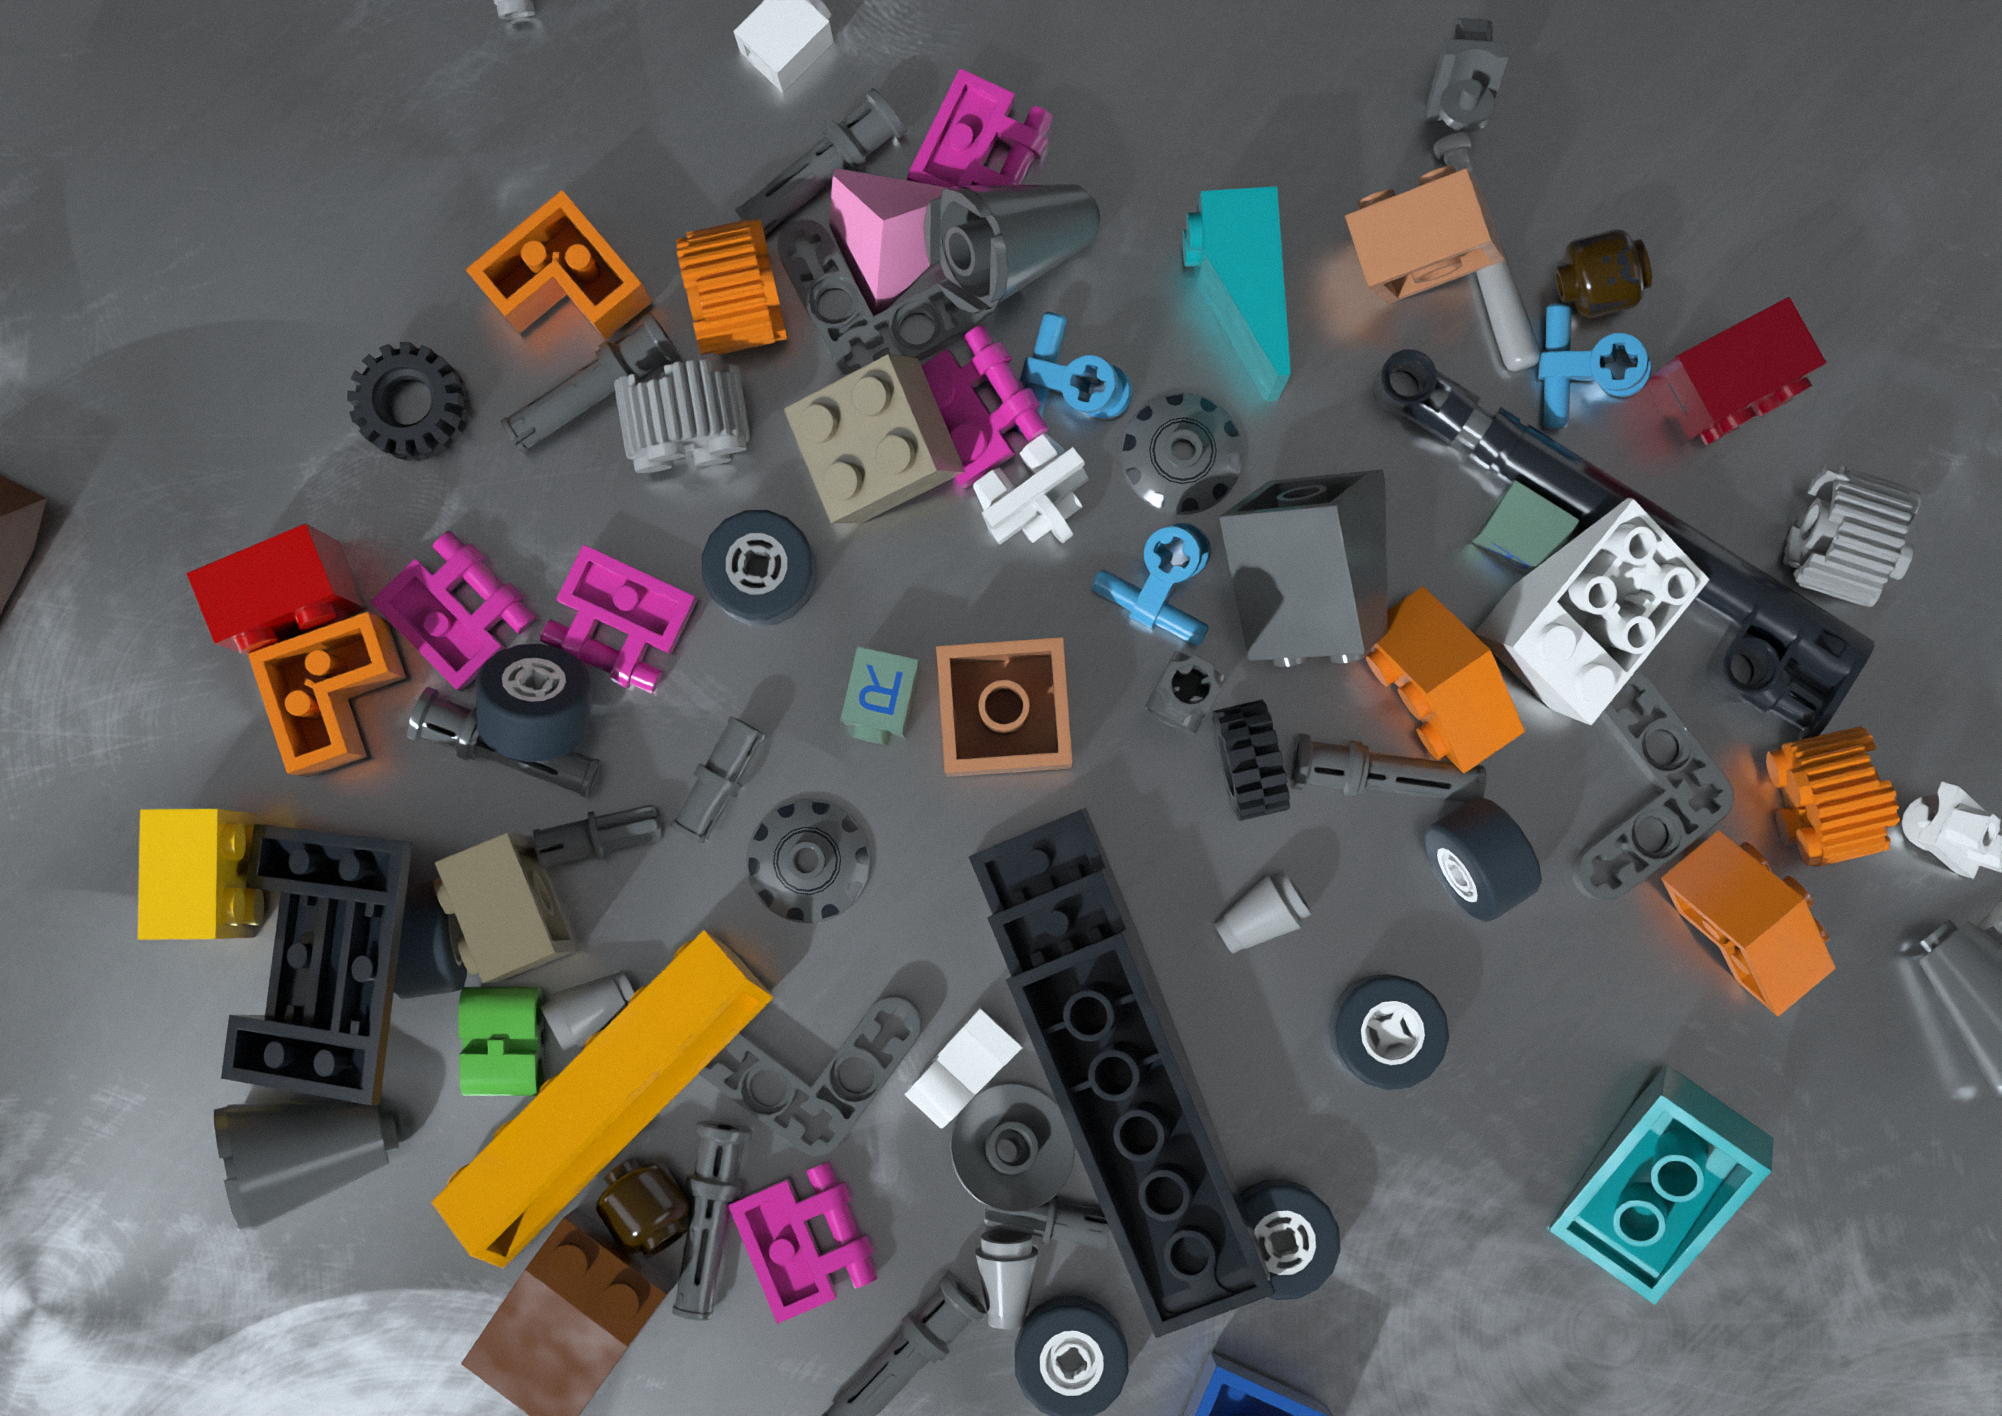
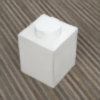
(785, 38)

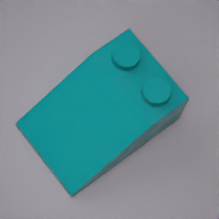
(1241, 276)
(1664, 1184)

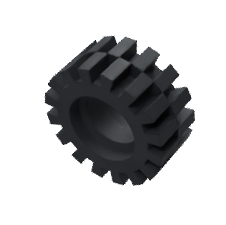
(378, 380)
(1251, 760)

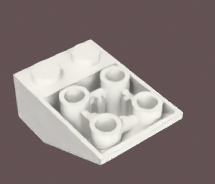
(1593, 612)

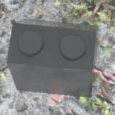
(1310, 567)

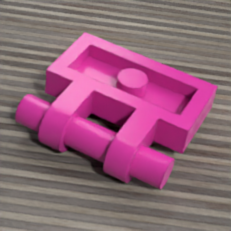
(966, 131)
(972, 427)
(624, 600)
(439, 624)
(784, 1248)

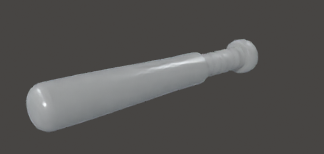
(1497, 283)

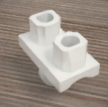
(1040, 501)
(1955, 830)

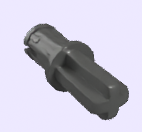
(597, 835)
(1055, 1221)

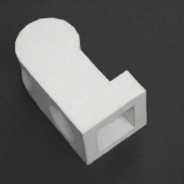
(963, 1067)

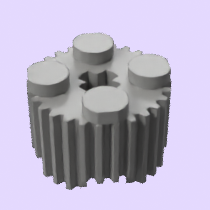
(682, 415)
(1853, 535)

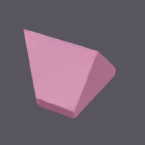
(880, 232)

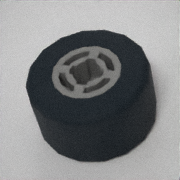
(773, 585)

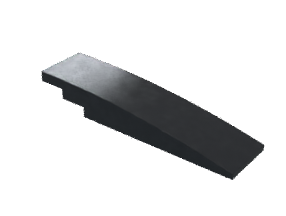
(1120, 1074)

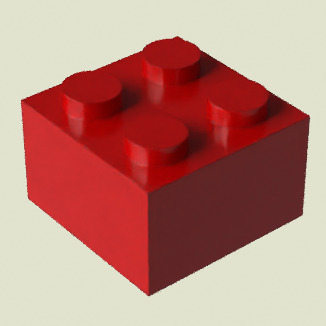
(276, 590)

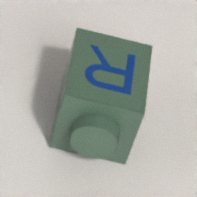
(1524, 529)
(880, 695)

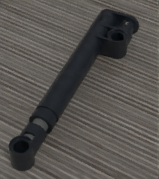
(1797, 649)

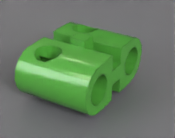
(501, 1041)

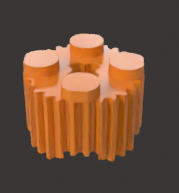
(730, 287)
(1832, 797)

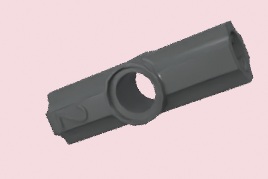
(1185, 692)

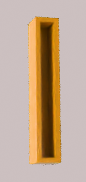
(600, 1100)

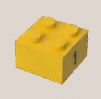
(196, 875)

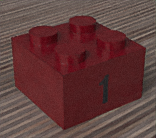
(1739, 369)

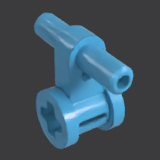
(1561, 365)
(1074, 380)
(1151, 604)

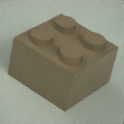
(874, 439)
(503, 908)

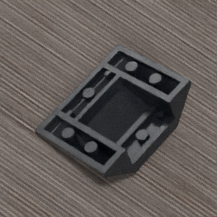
(328, 966)

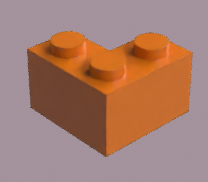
(554, 257)
(1445, 681)
(309, 686)
(1753, 919)

